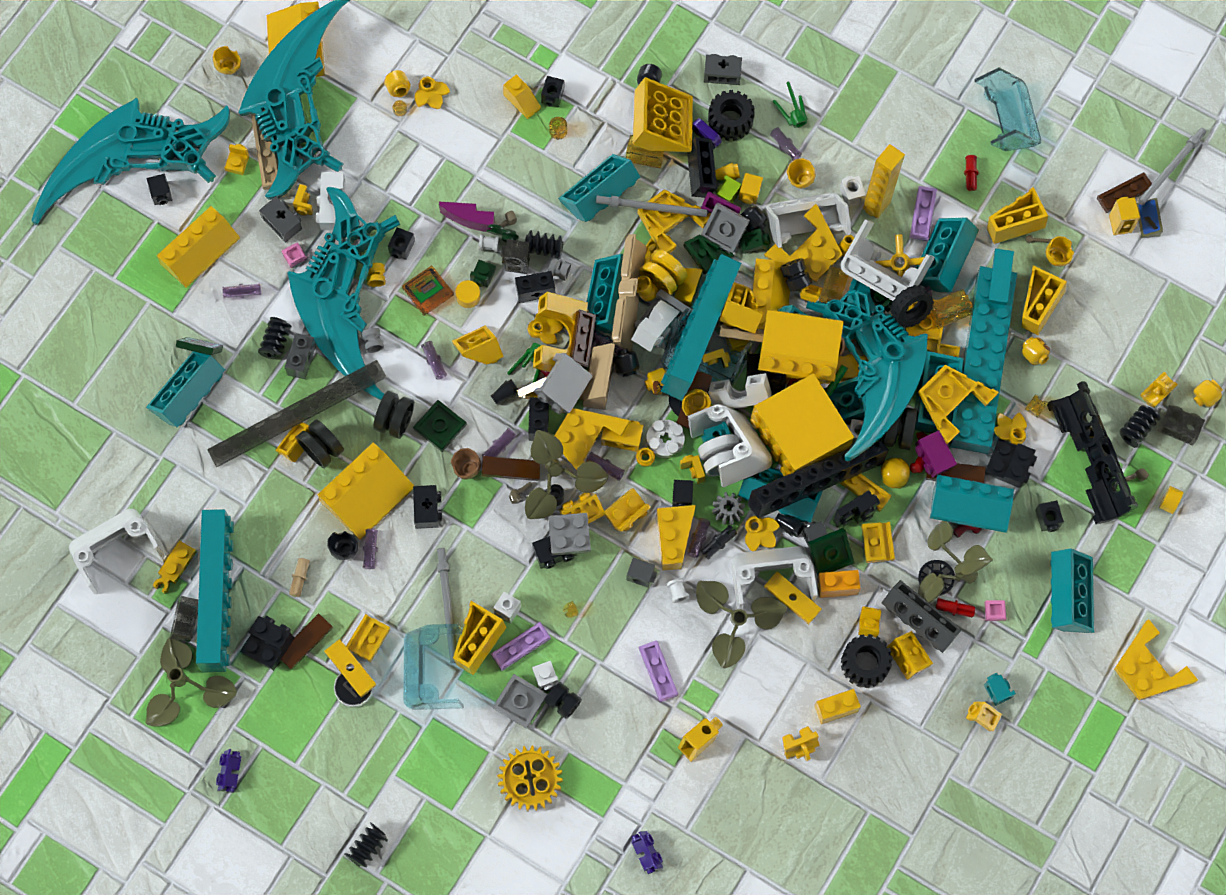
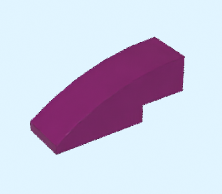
(467, 215)

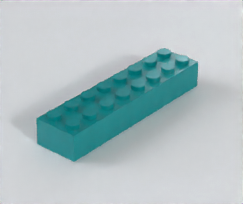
(699, 326)
(214, 591)

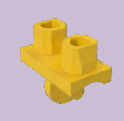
(1158, 390)
(802, 746)

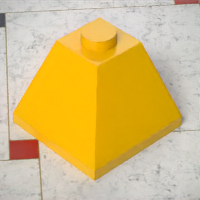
(479, 346)

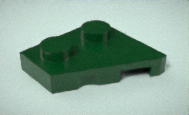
(704, 252)

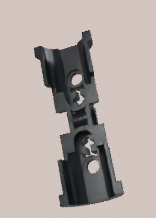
(1071, 417)

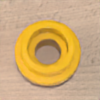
(645, 451)

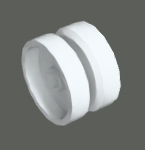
(717, 452)

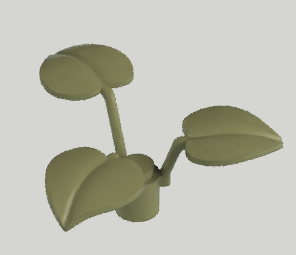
(546, 451)
(974, 560)
(727, 648)
(174, 658)

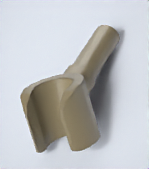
(510, 219)
(1141, 474)
(515, 494)

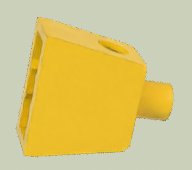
(699, 738)

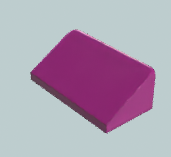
(712, 199)

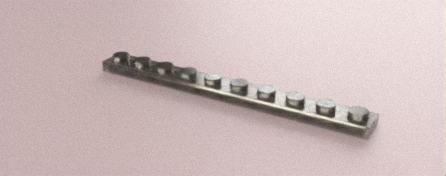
(296, 413)

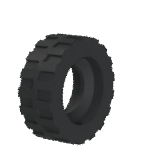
(905, 300)

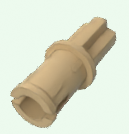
(299, 577)

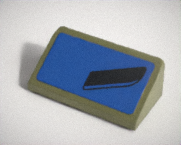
(1150, 219)

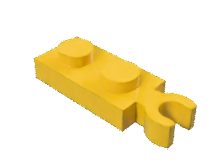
(175, 565)

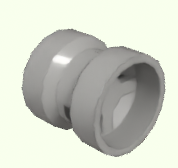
(559, 268)
(372, 339)

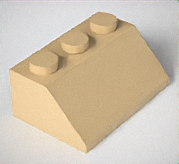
(601, 367)

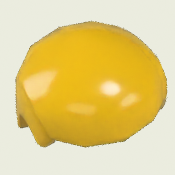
(226, 61)
(801, 173)
(1059, 251)
(695, 401)
(895, 472)

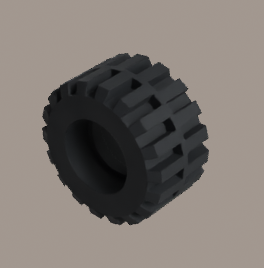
(731, 102)
(870, 645)

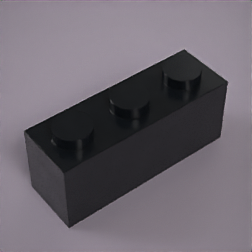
(702, 167)

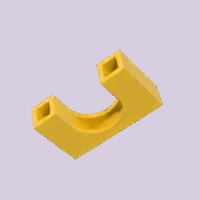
(560, 309)

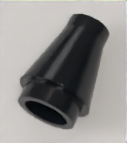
(505, 391)
(789, 524)

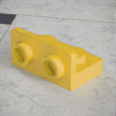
(587, 504)
(626, 510)
(909, 654)

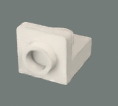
(545, 676)

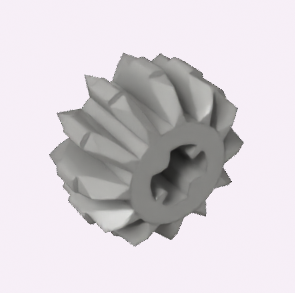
(730, 516)

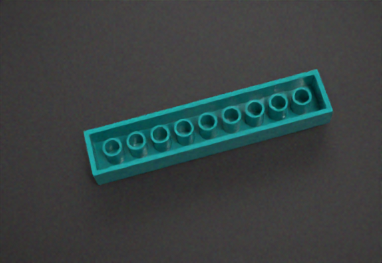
(983, 363)

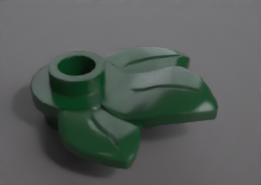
(500, 231)

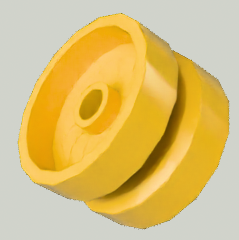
(664, 271)

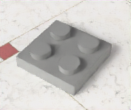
(725, 228)
(569, 534)
(520, 701)

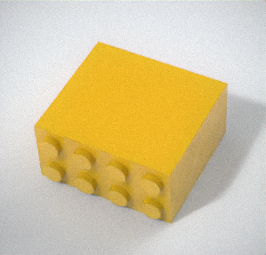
(801, 425)

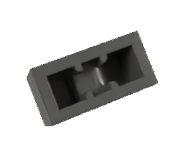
(715, 74)
(281, 219)
(300, 356)

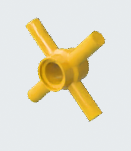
(900, 254)

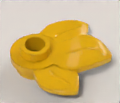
(431, 95)
(548, 329)
(1009, 427)
(762, 535)

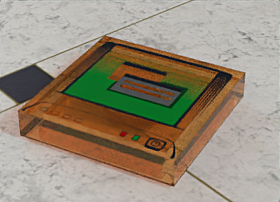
(427, 290)

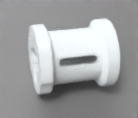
(488, 243)
(677, 590)

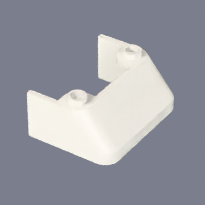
(788, 218)
(859, 266)
(750, 454)
(102, 535)
(747, 563)

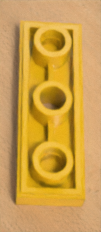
(783, 589)
(342, 659)

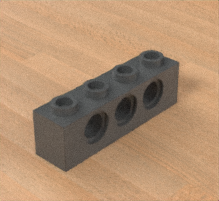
(931, 616)

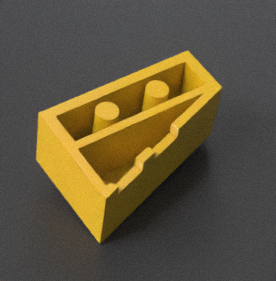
(1017, 219)
(1042, 298)
(740, 309)
(673, 533)
(478, 637)

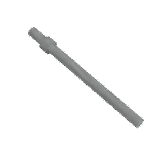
(1191, 144)
(614, 201)
(443, 569)

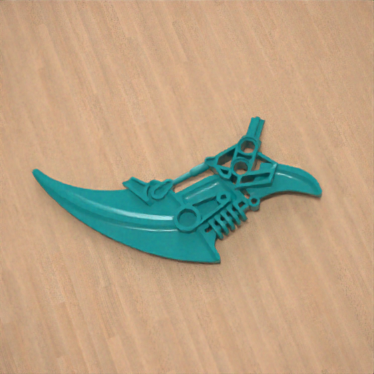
(277, 90)
(127, 135)
(324, 299)
(892, 364)

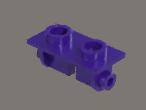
(226, 778)
(651, 859)

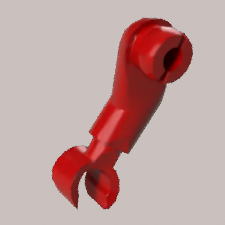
(918, 466)

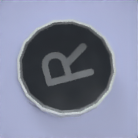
(346, 693)

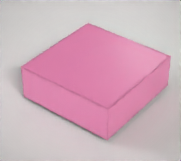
(294, 255)
(995, 610)

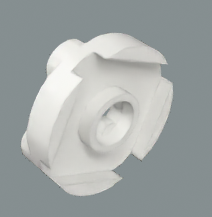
(672, 446)

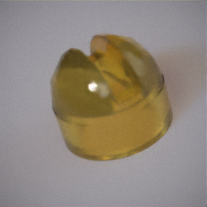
(399, 110)
(571, 608)

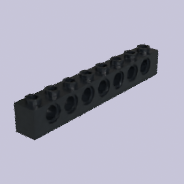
(814, 479)

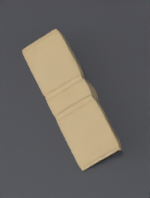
(628, 299)

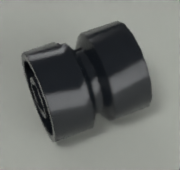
(796, 274)
(563, 700)

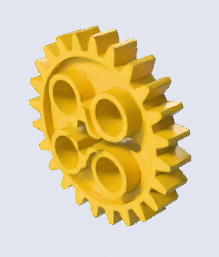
(512, 781)

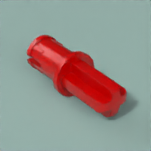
(971, 172)
(955, 608)

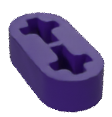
(706, 131)

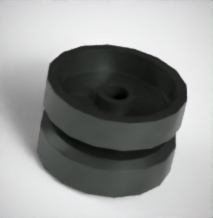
(393, 414)
(904, 428)
(319, 443)

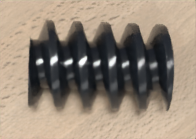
(545, 244)
(274, 337)
(1138, 425)
(367, 846)

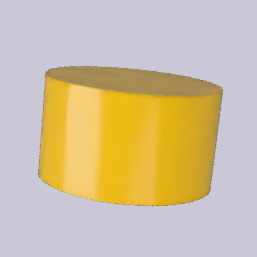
(467, 294)
(1171, 499)

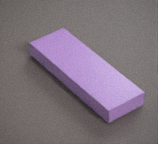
(923, 213)
(520, 646)
(658, 671)

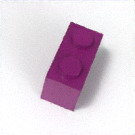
(935, 454)

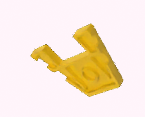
(660, 222)
(817, 251)
(934, 336)
(946, 392)
(581, 431)
(1142, 670)

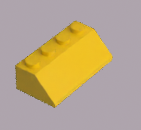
(198, 246)
(769, 287)

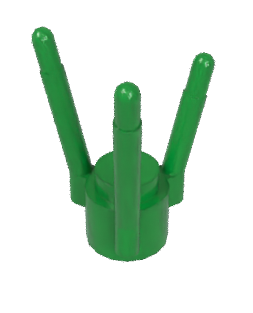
(798, 117)
(529, 356)

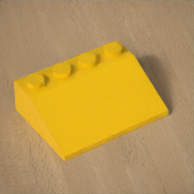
(284, 20)
(662, 118)
(800, 345)
(365, 491)

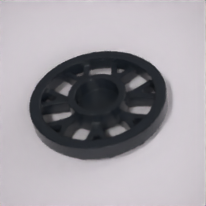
(937, 572)

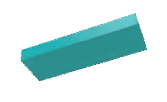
(1000, 276)

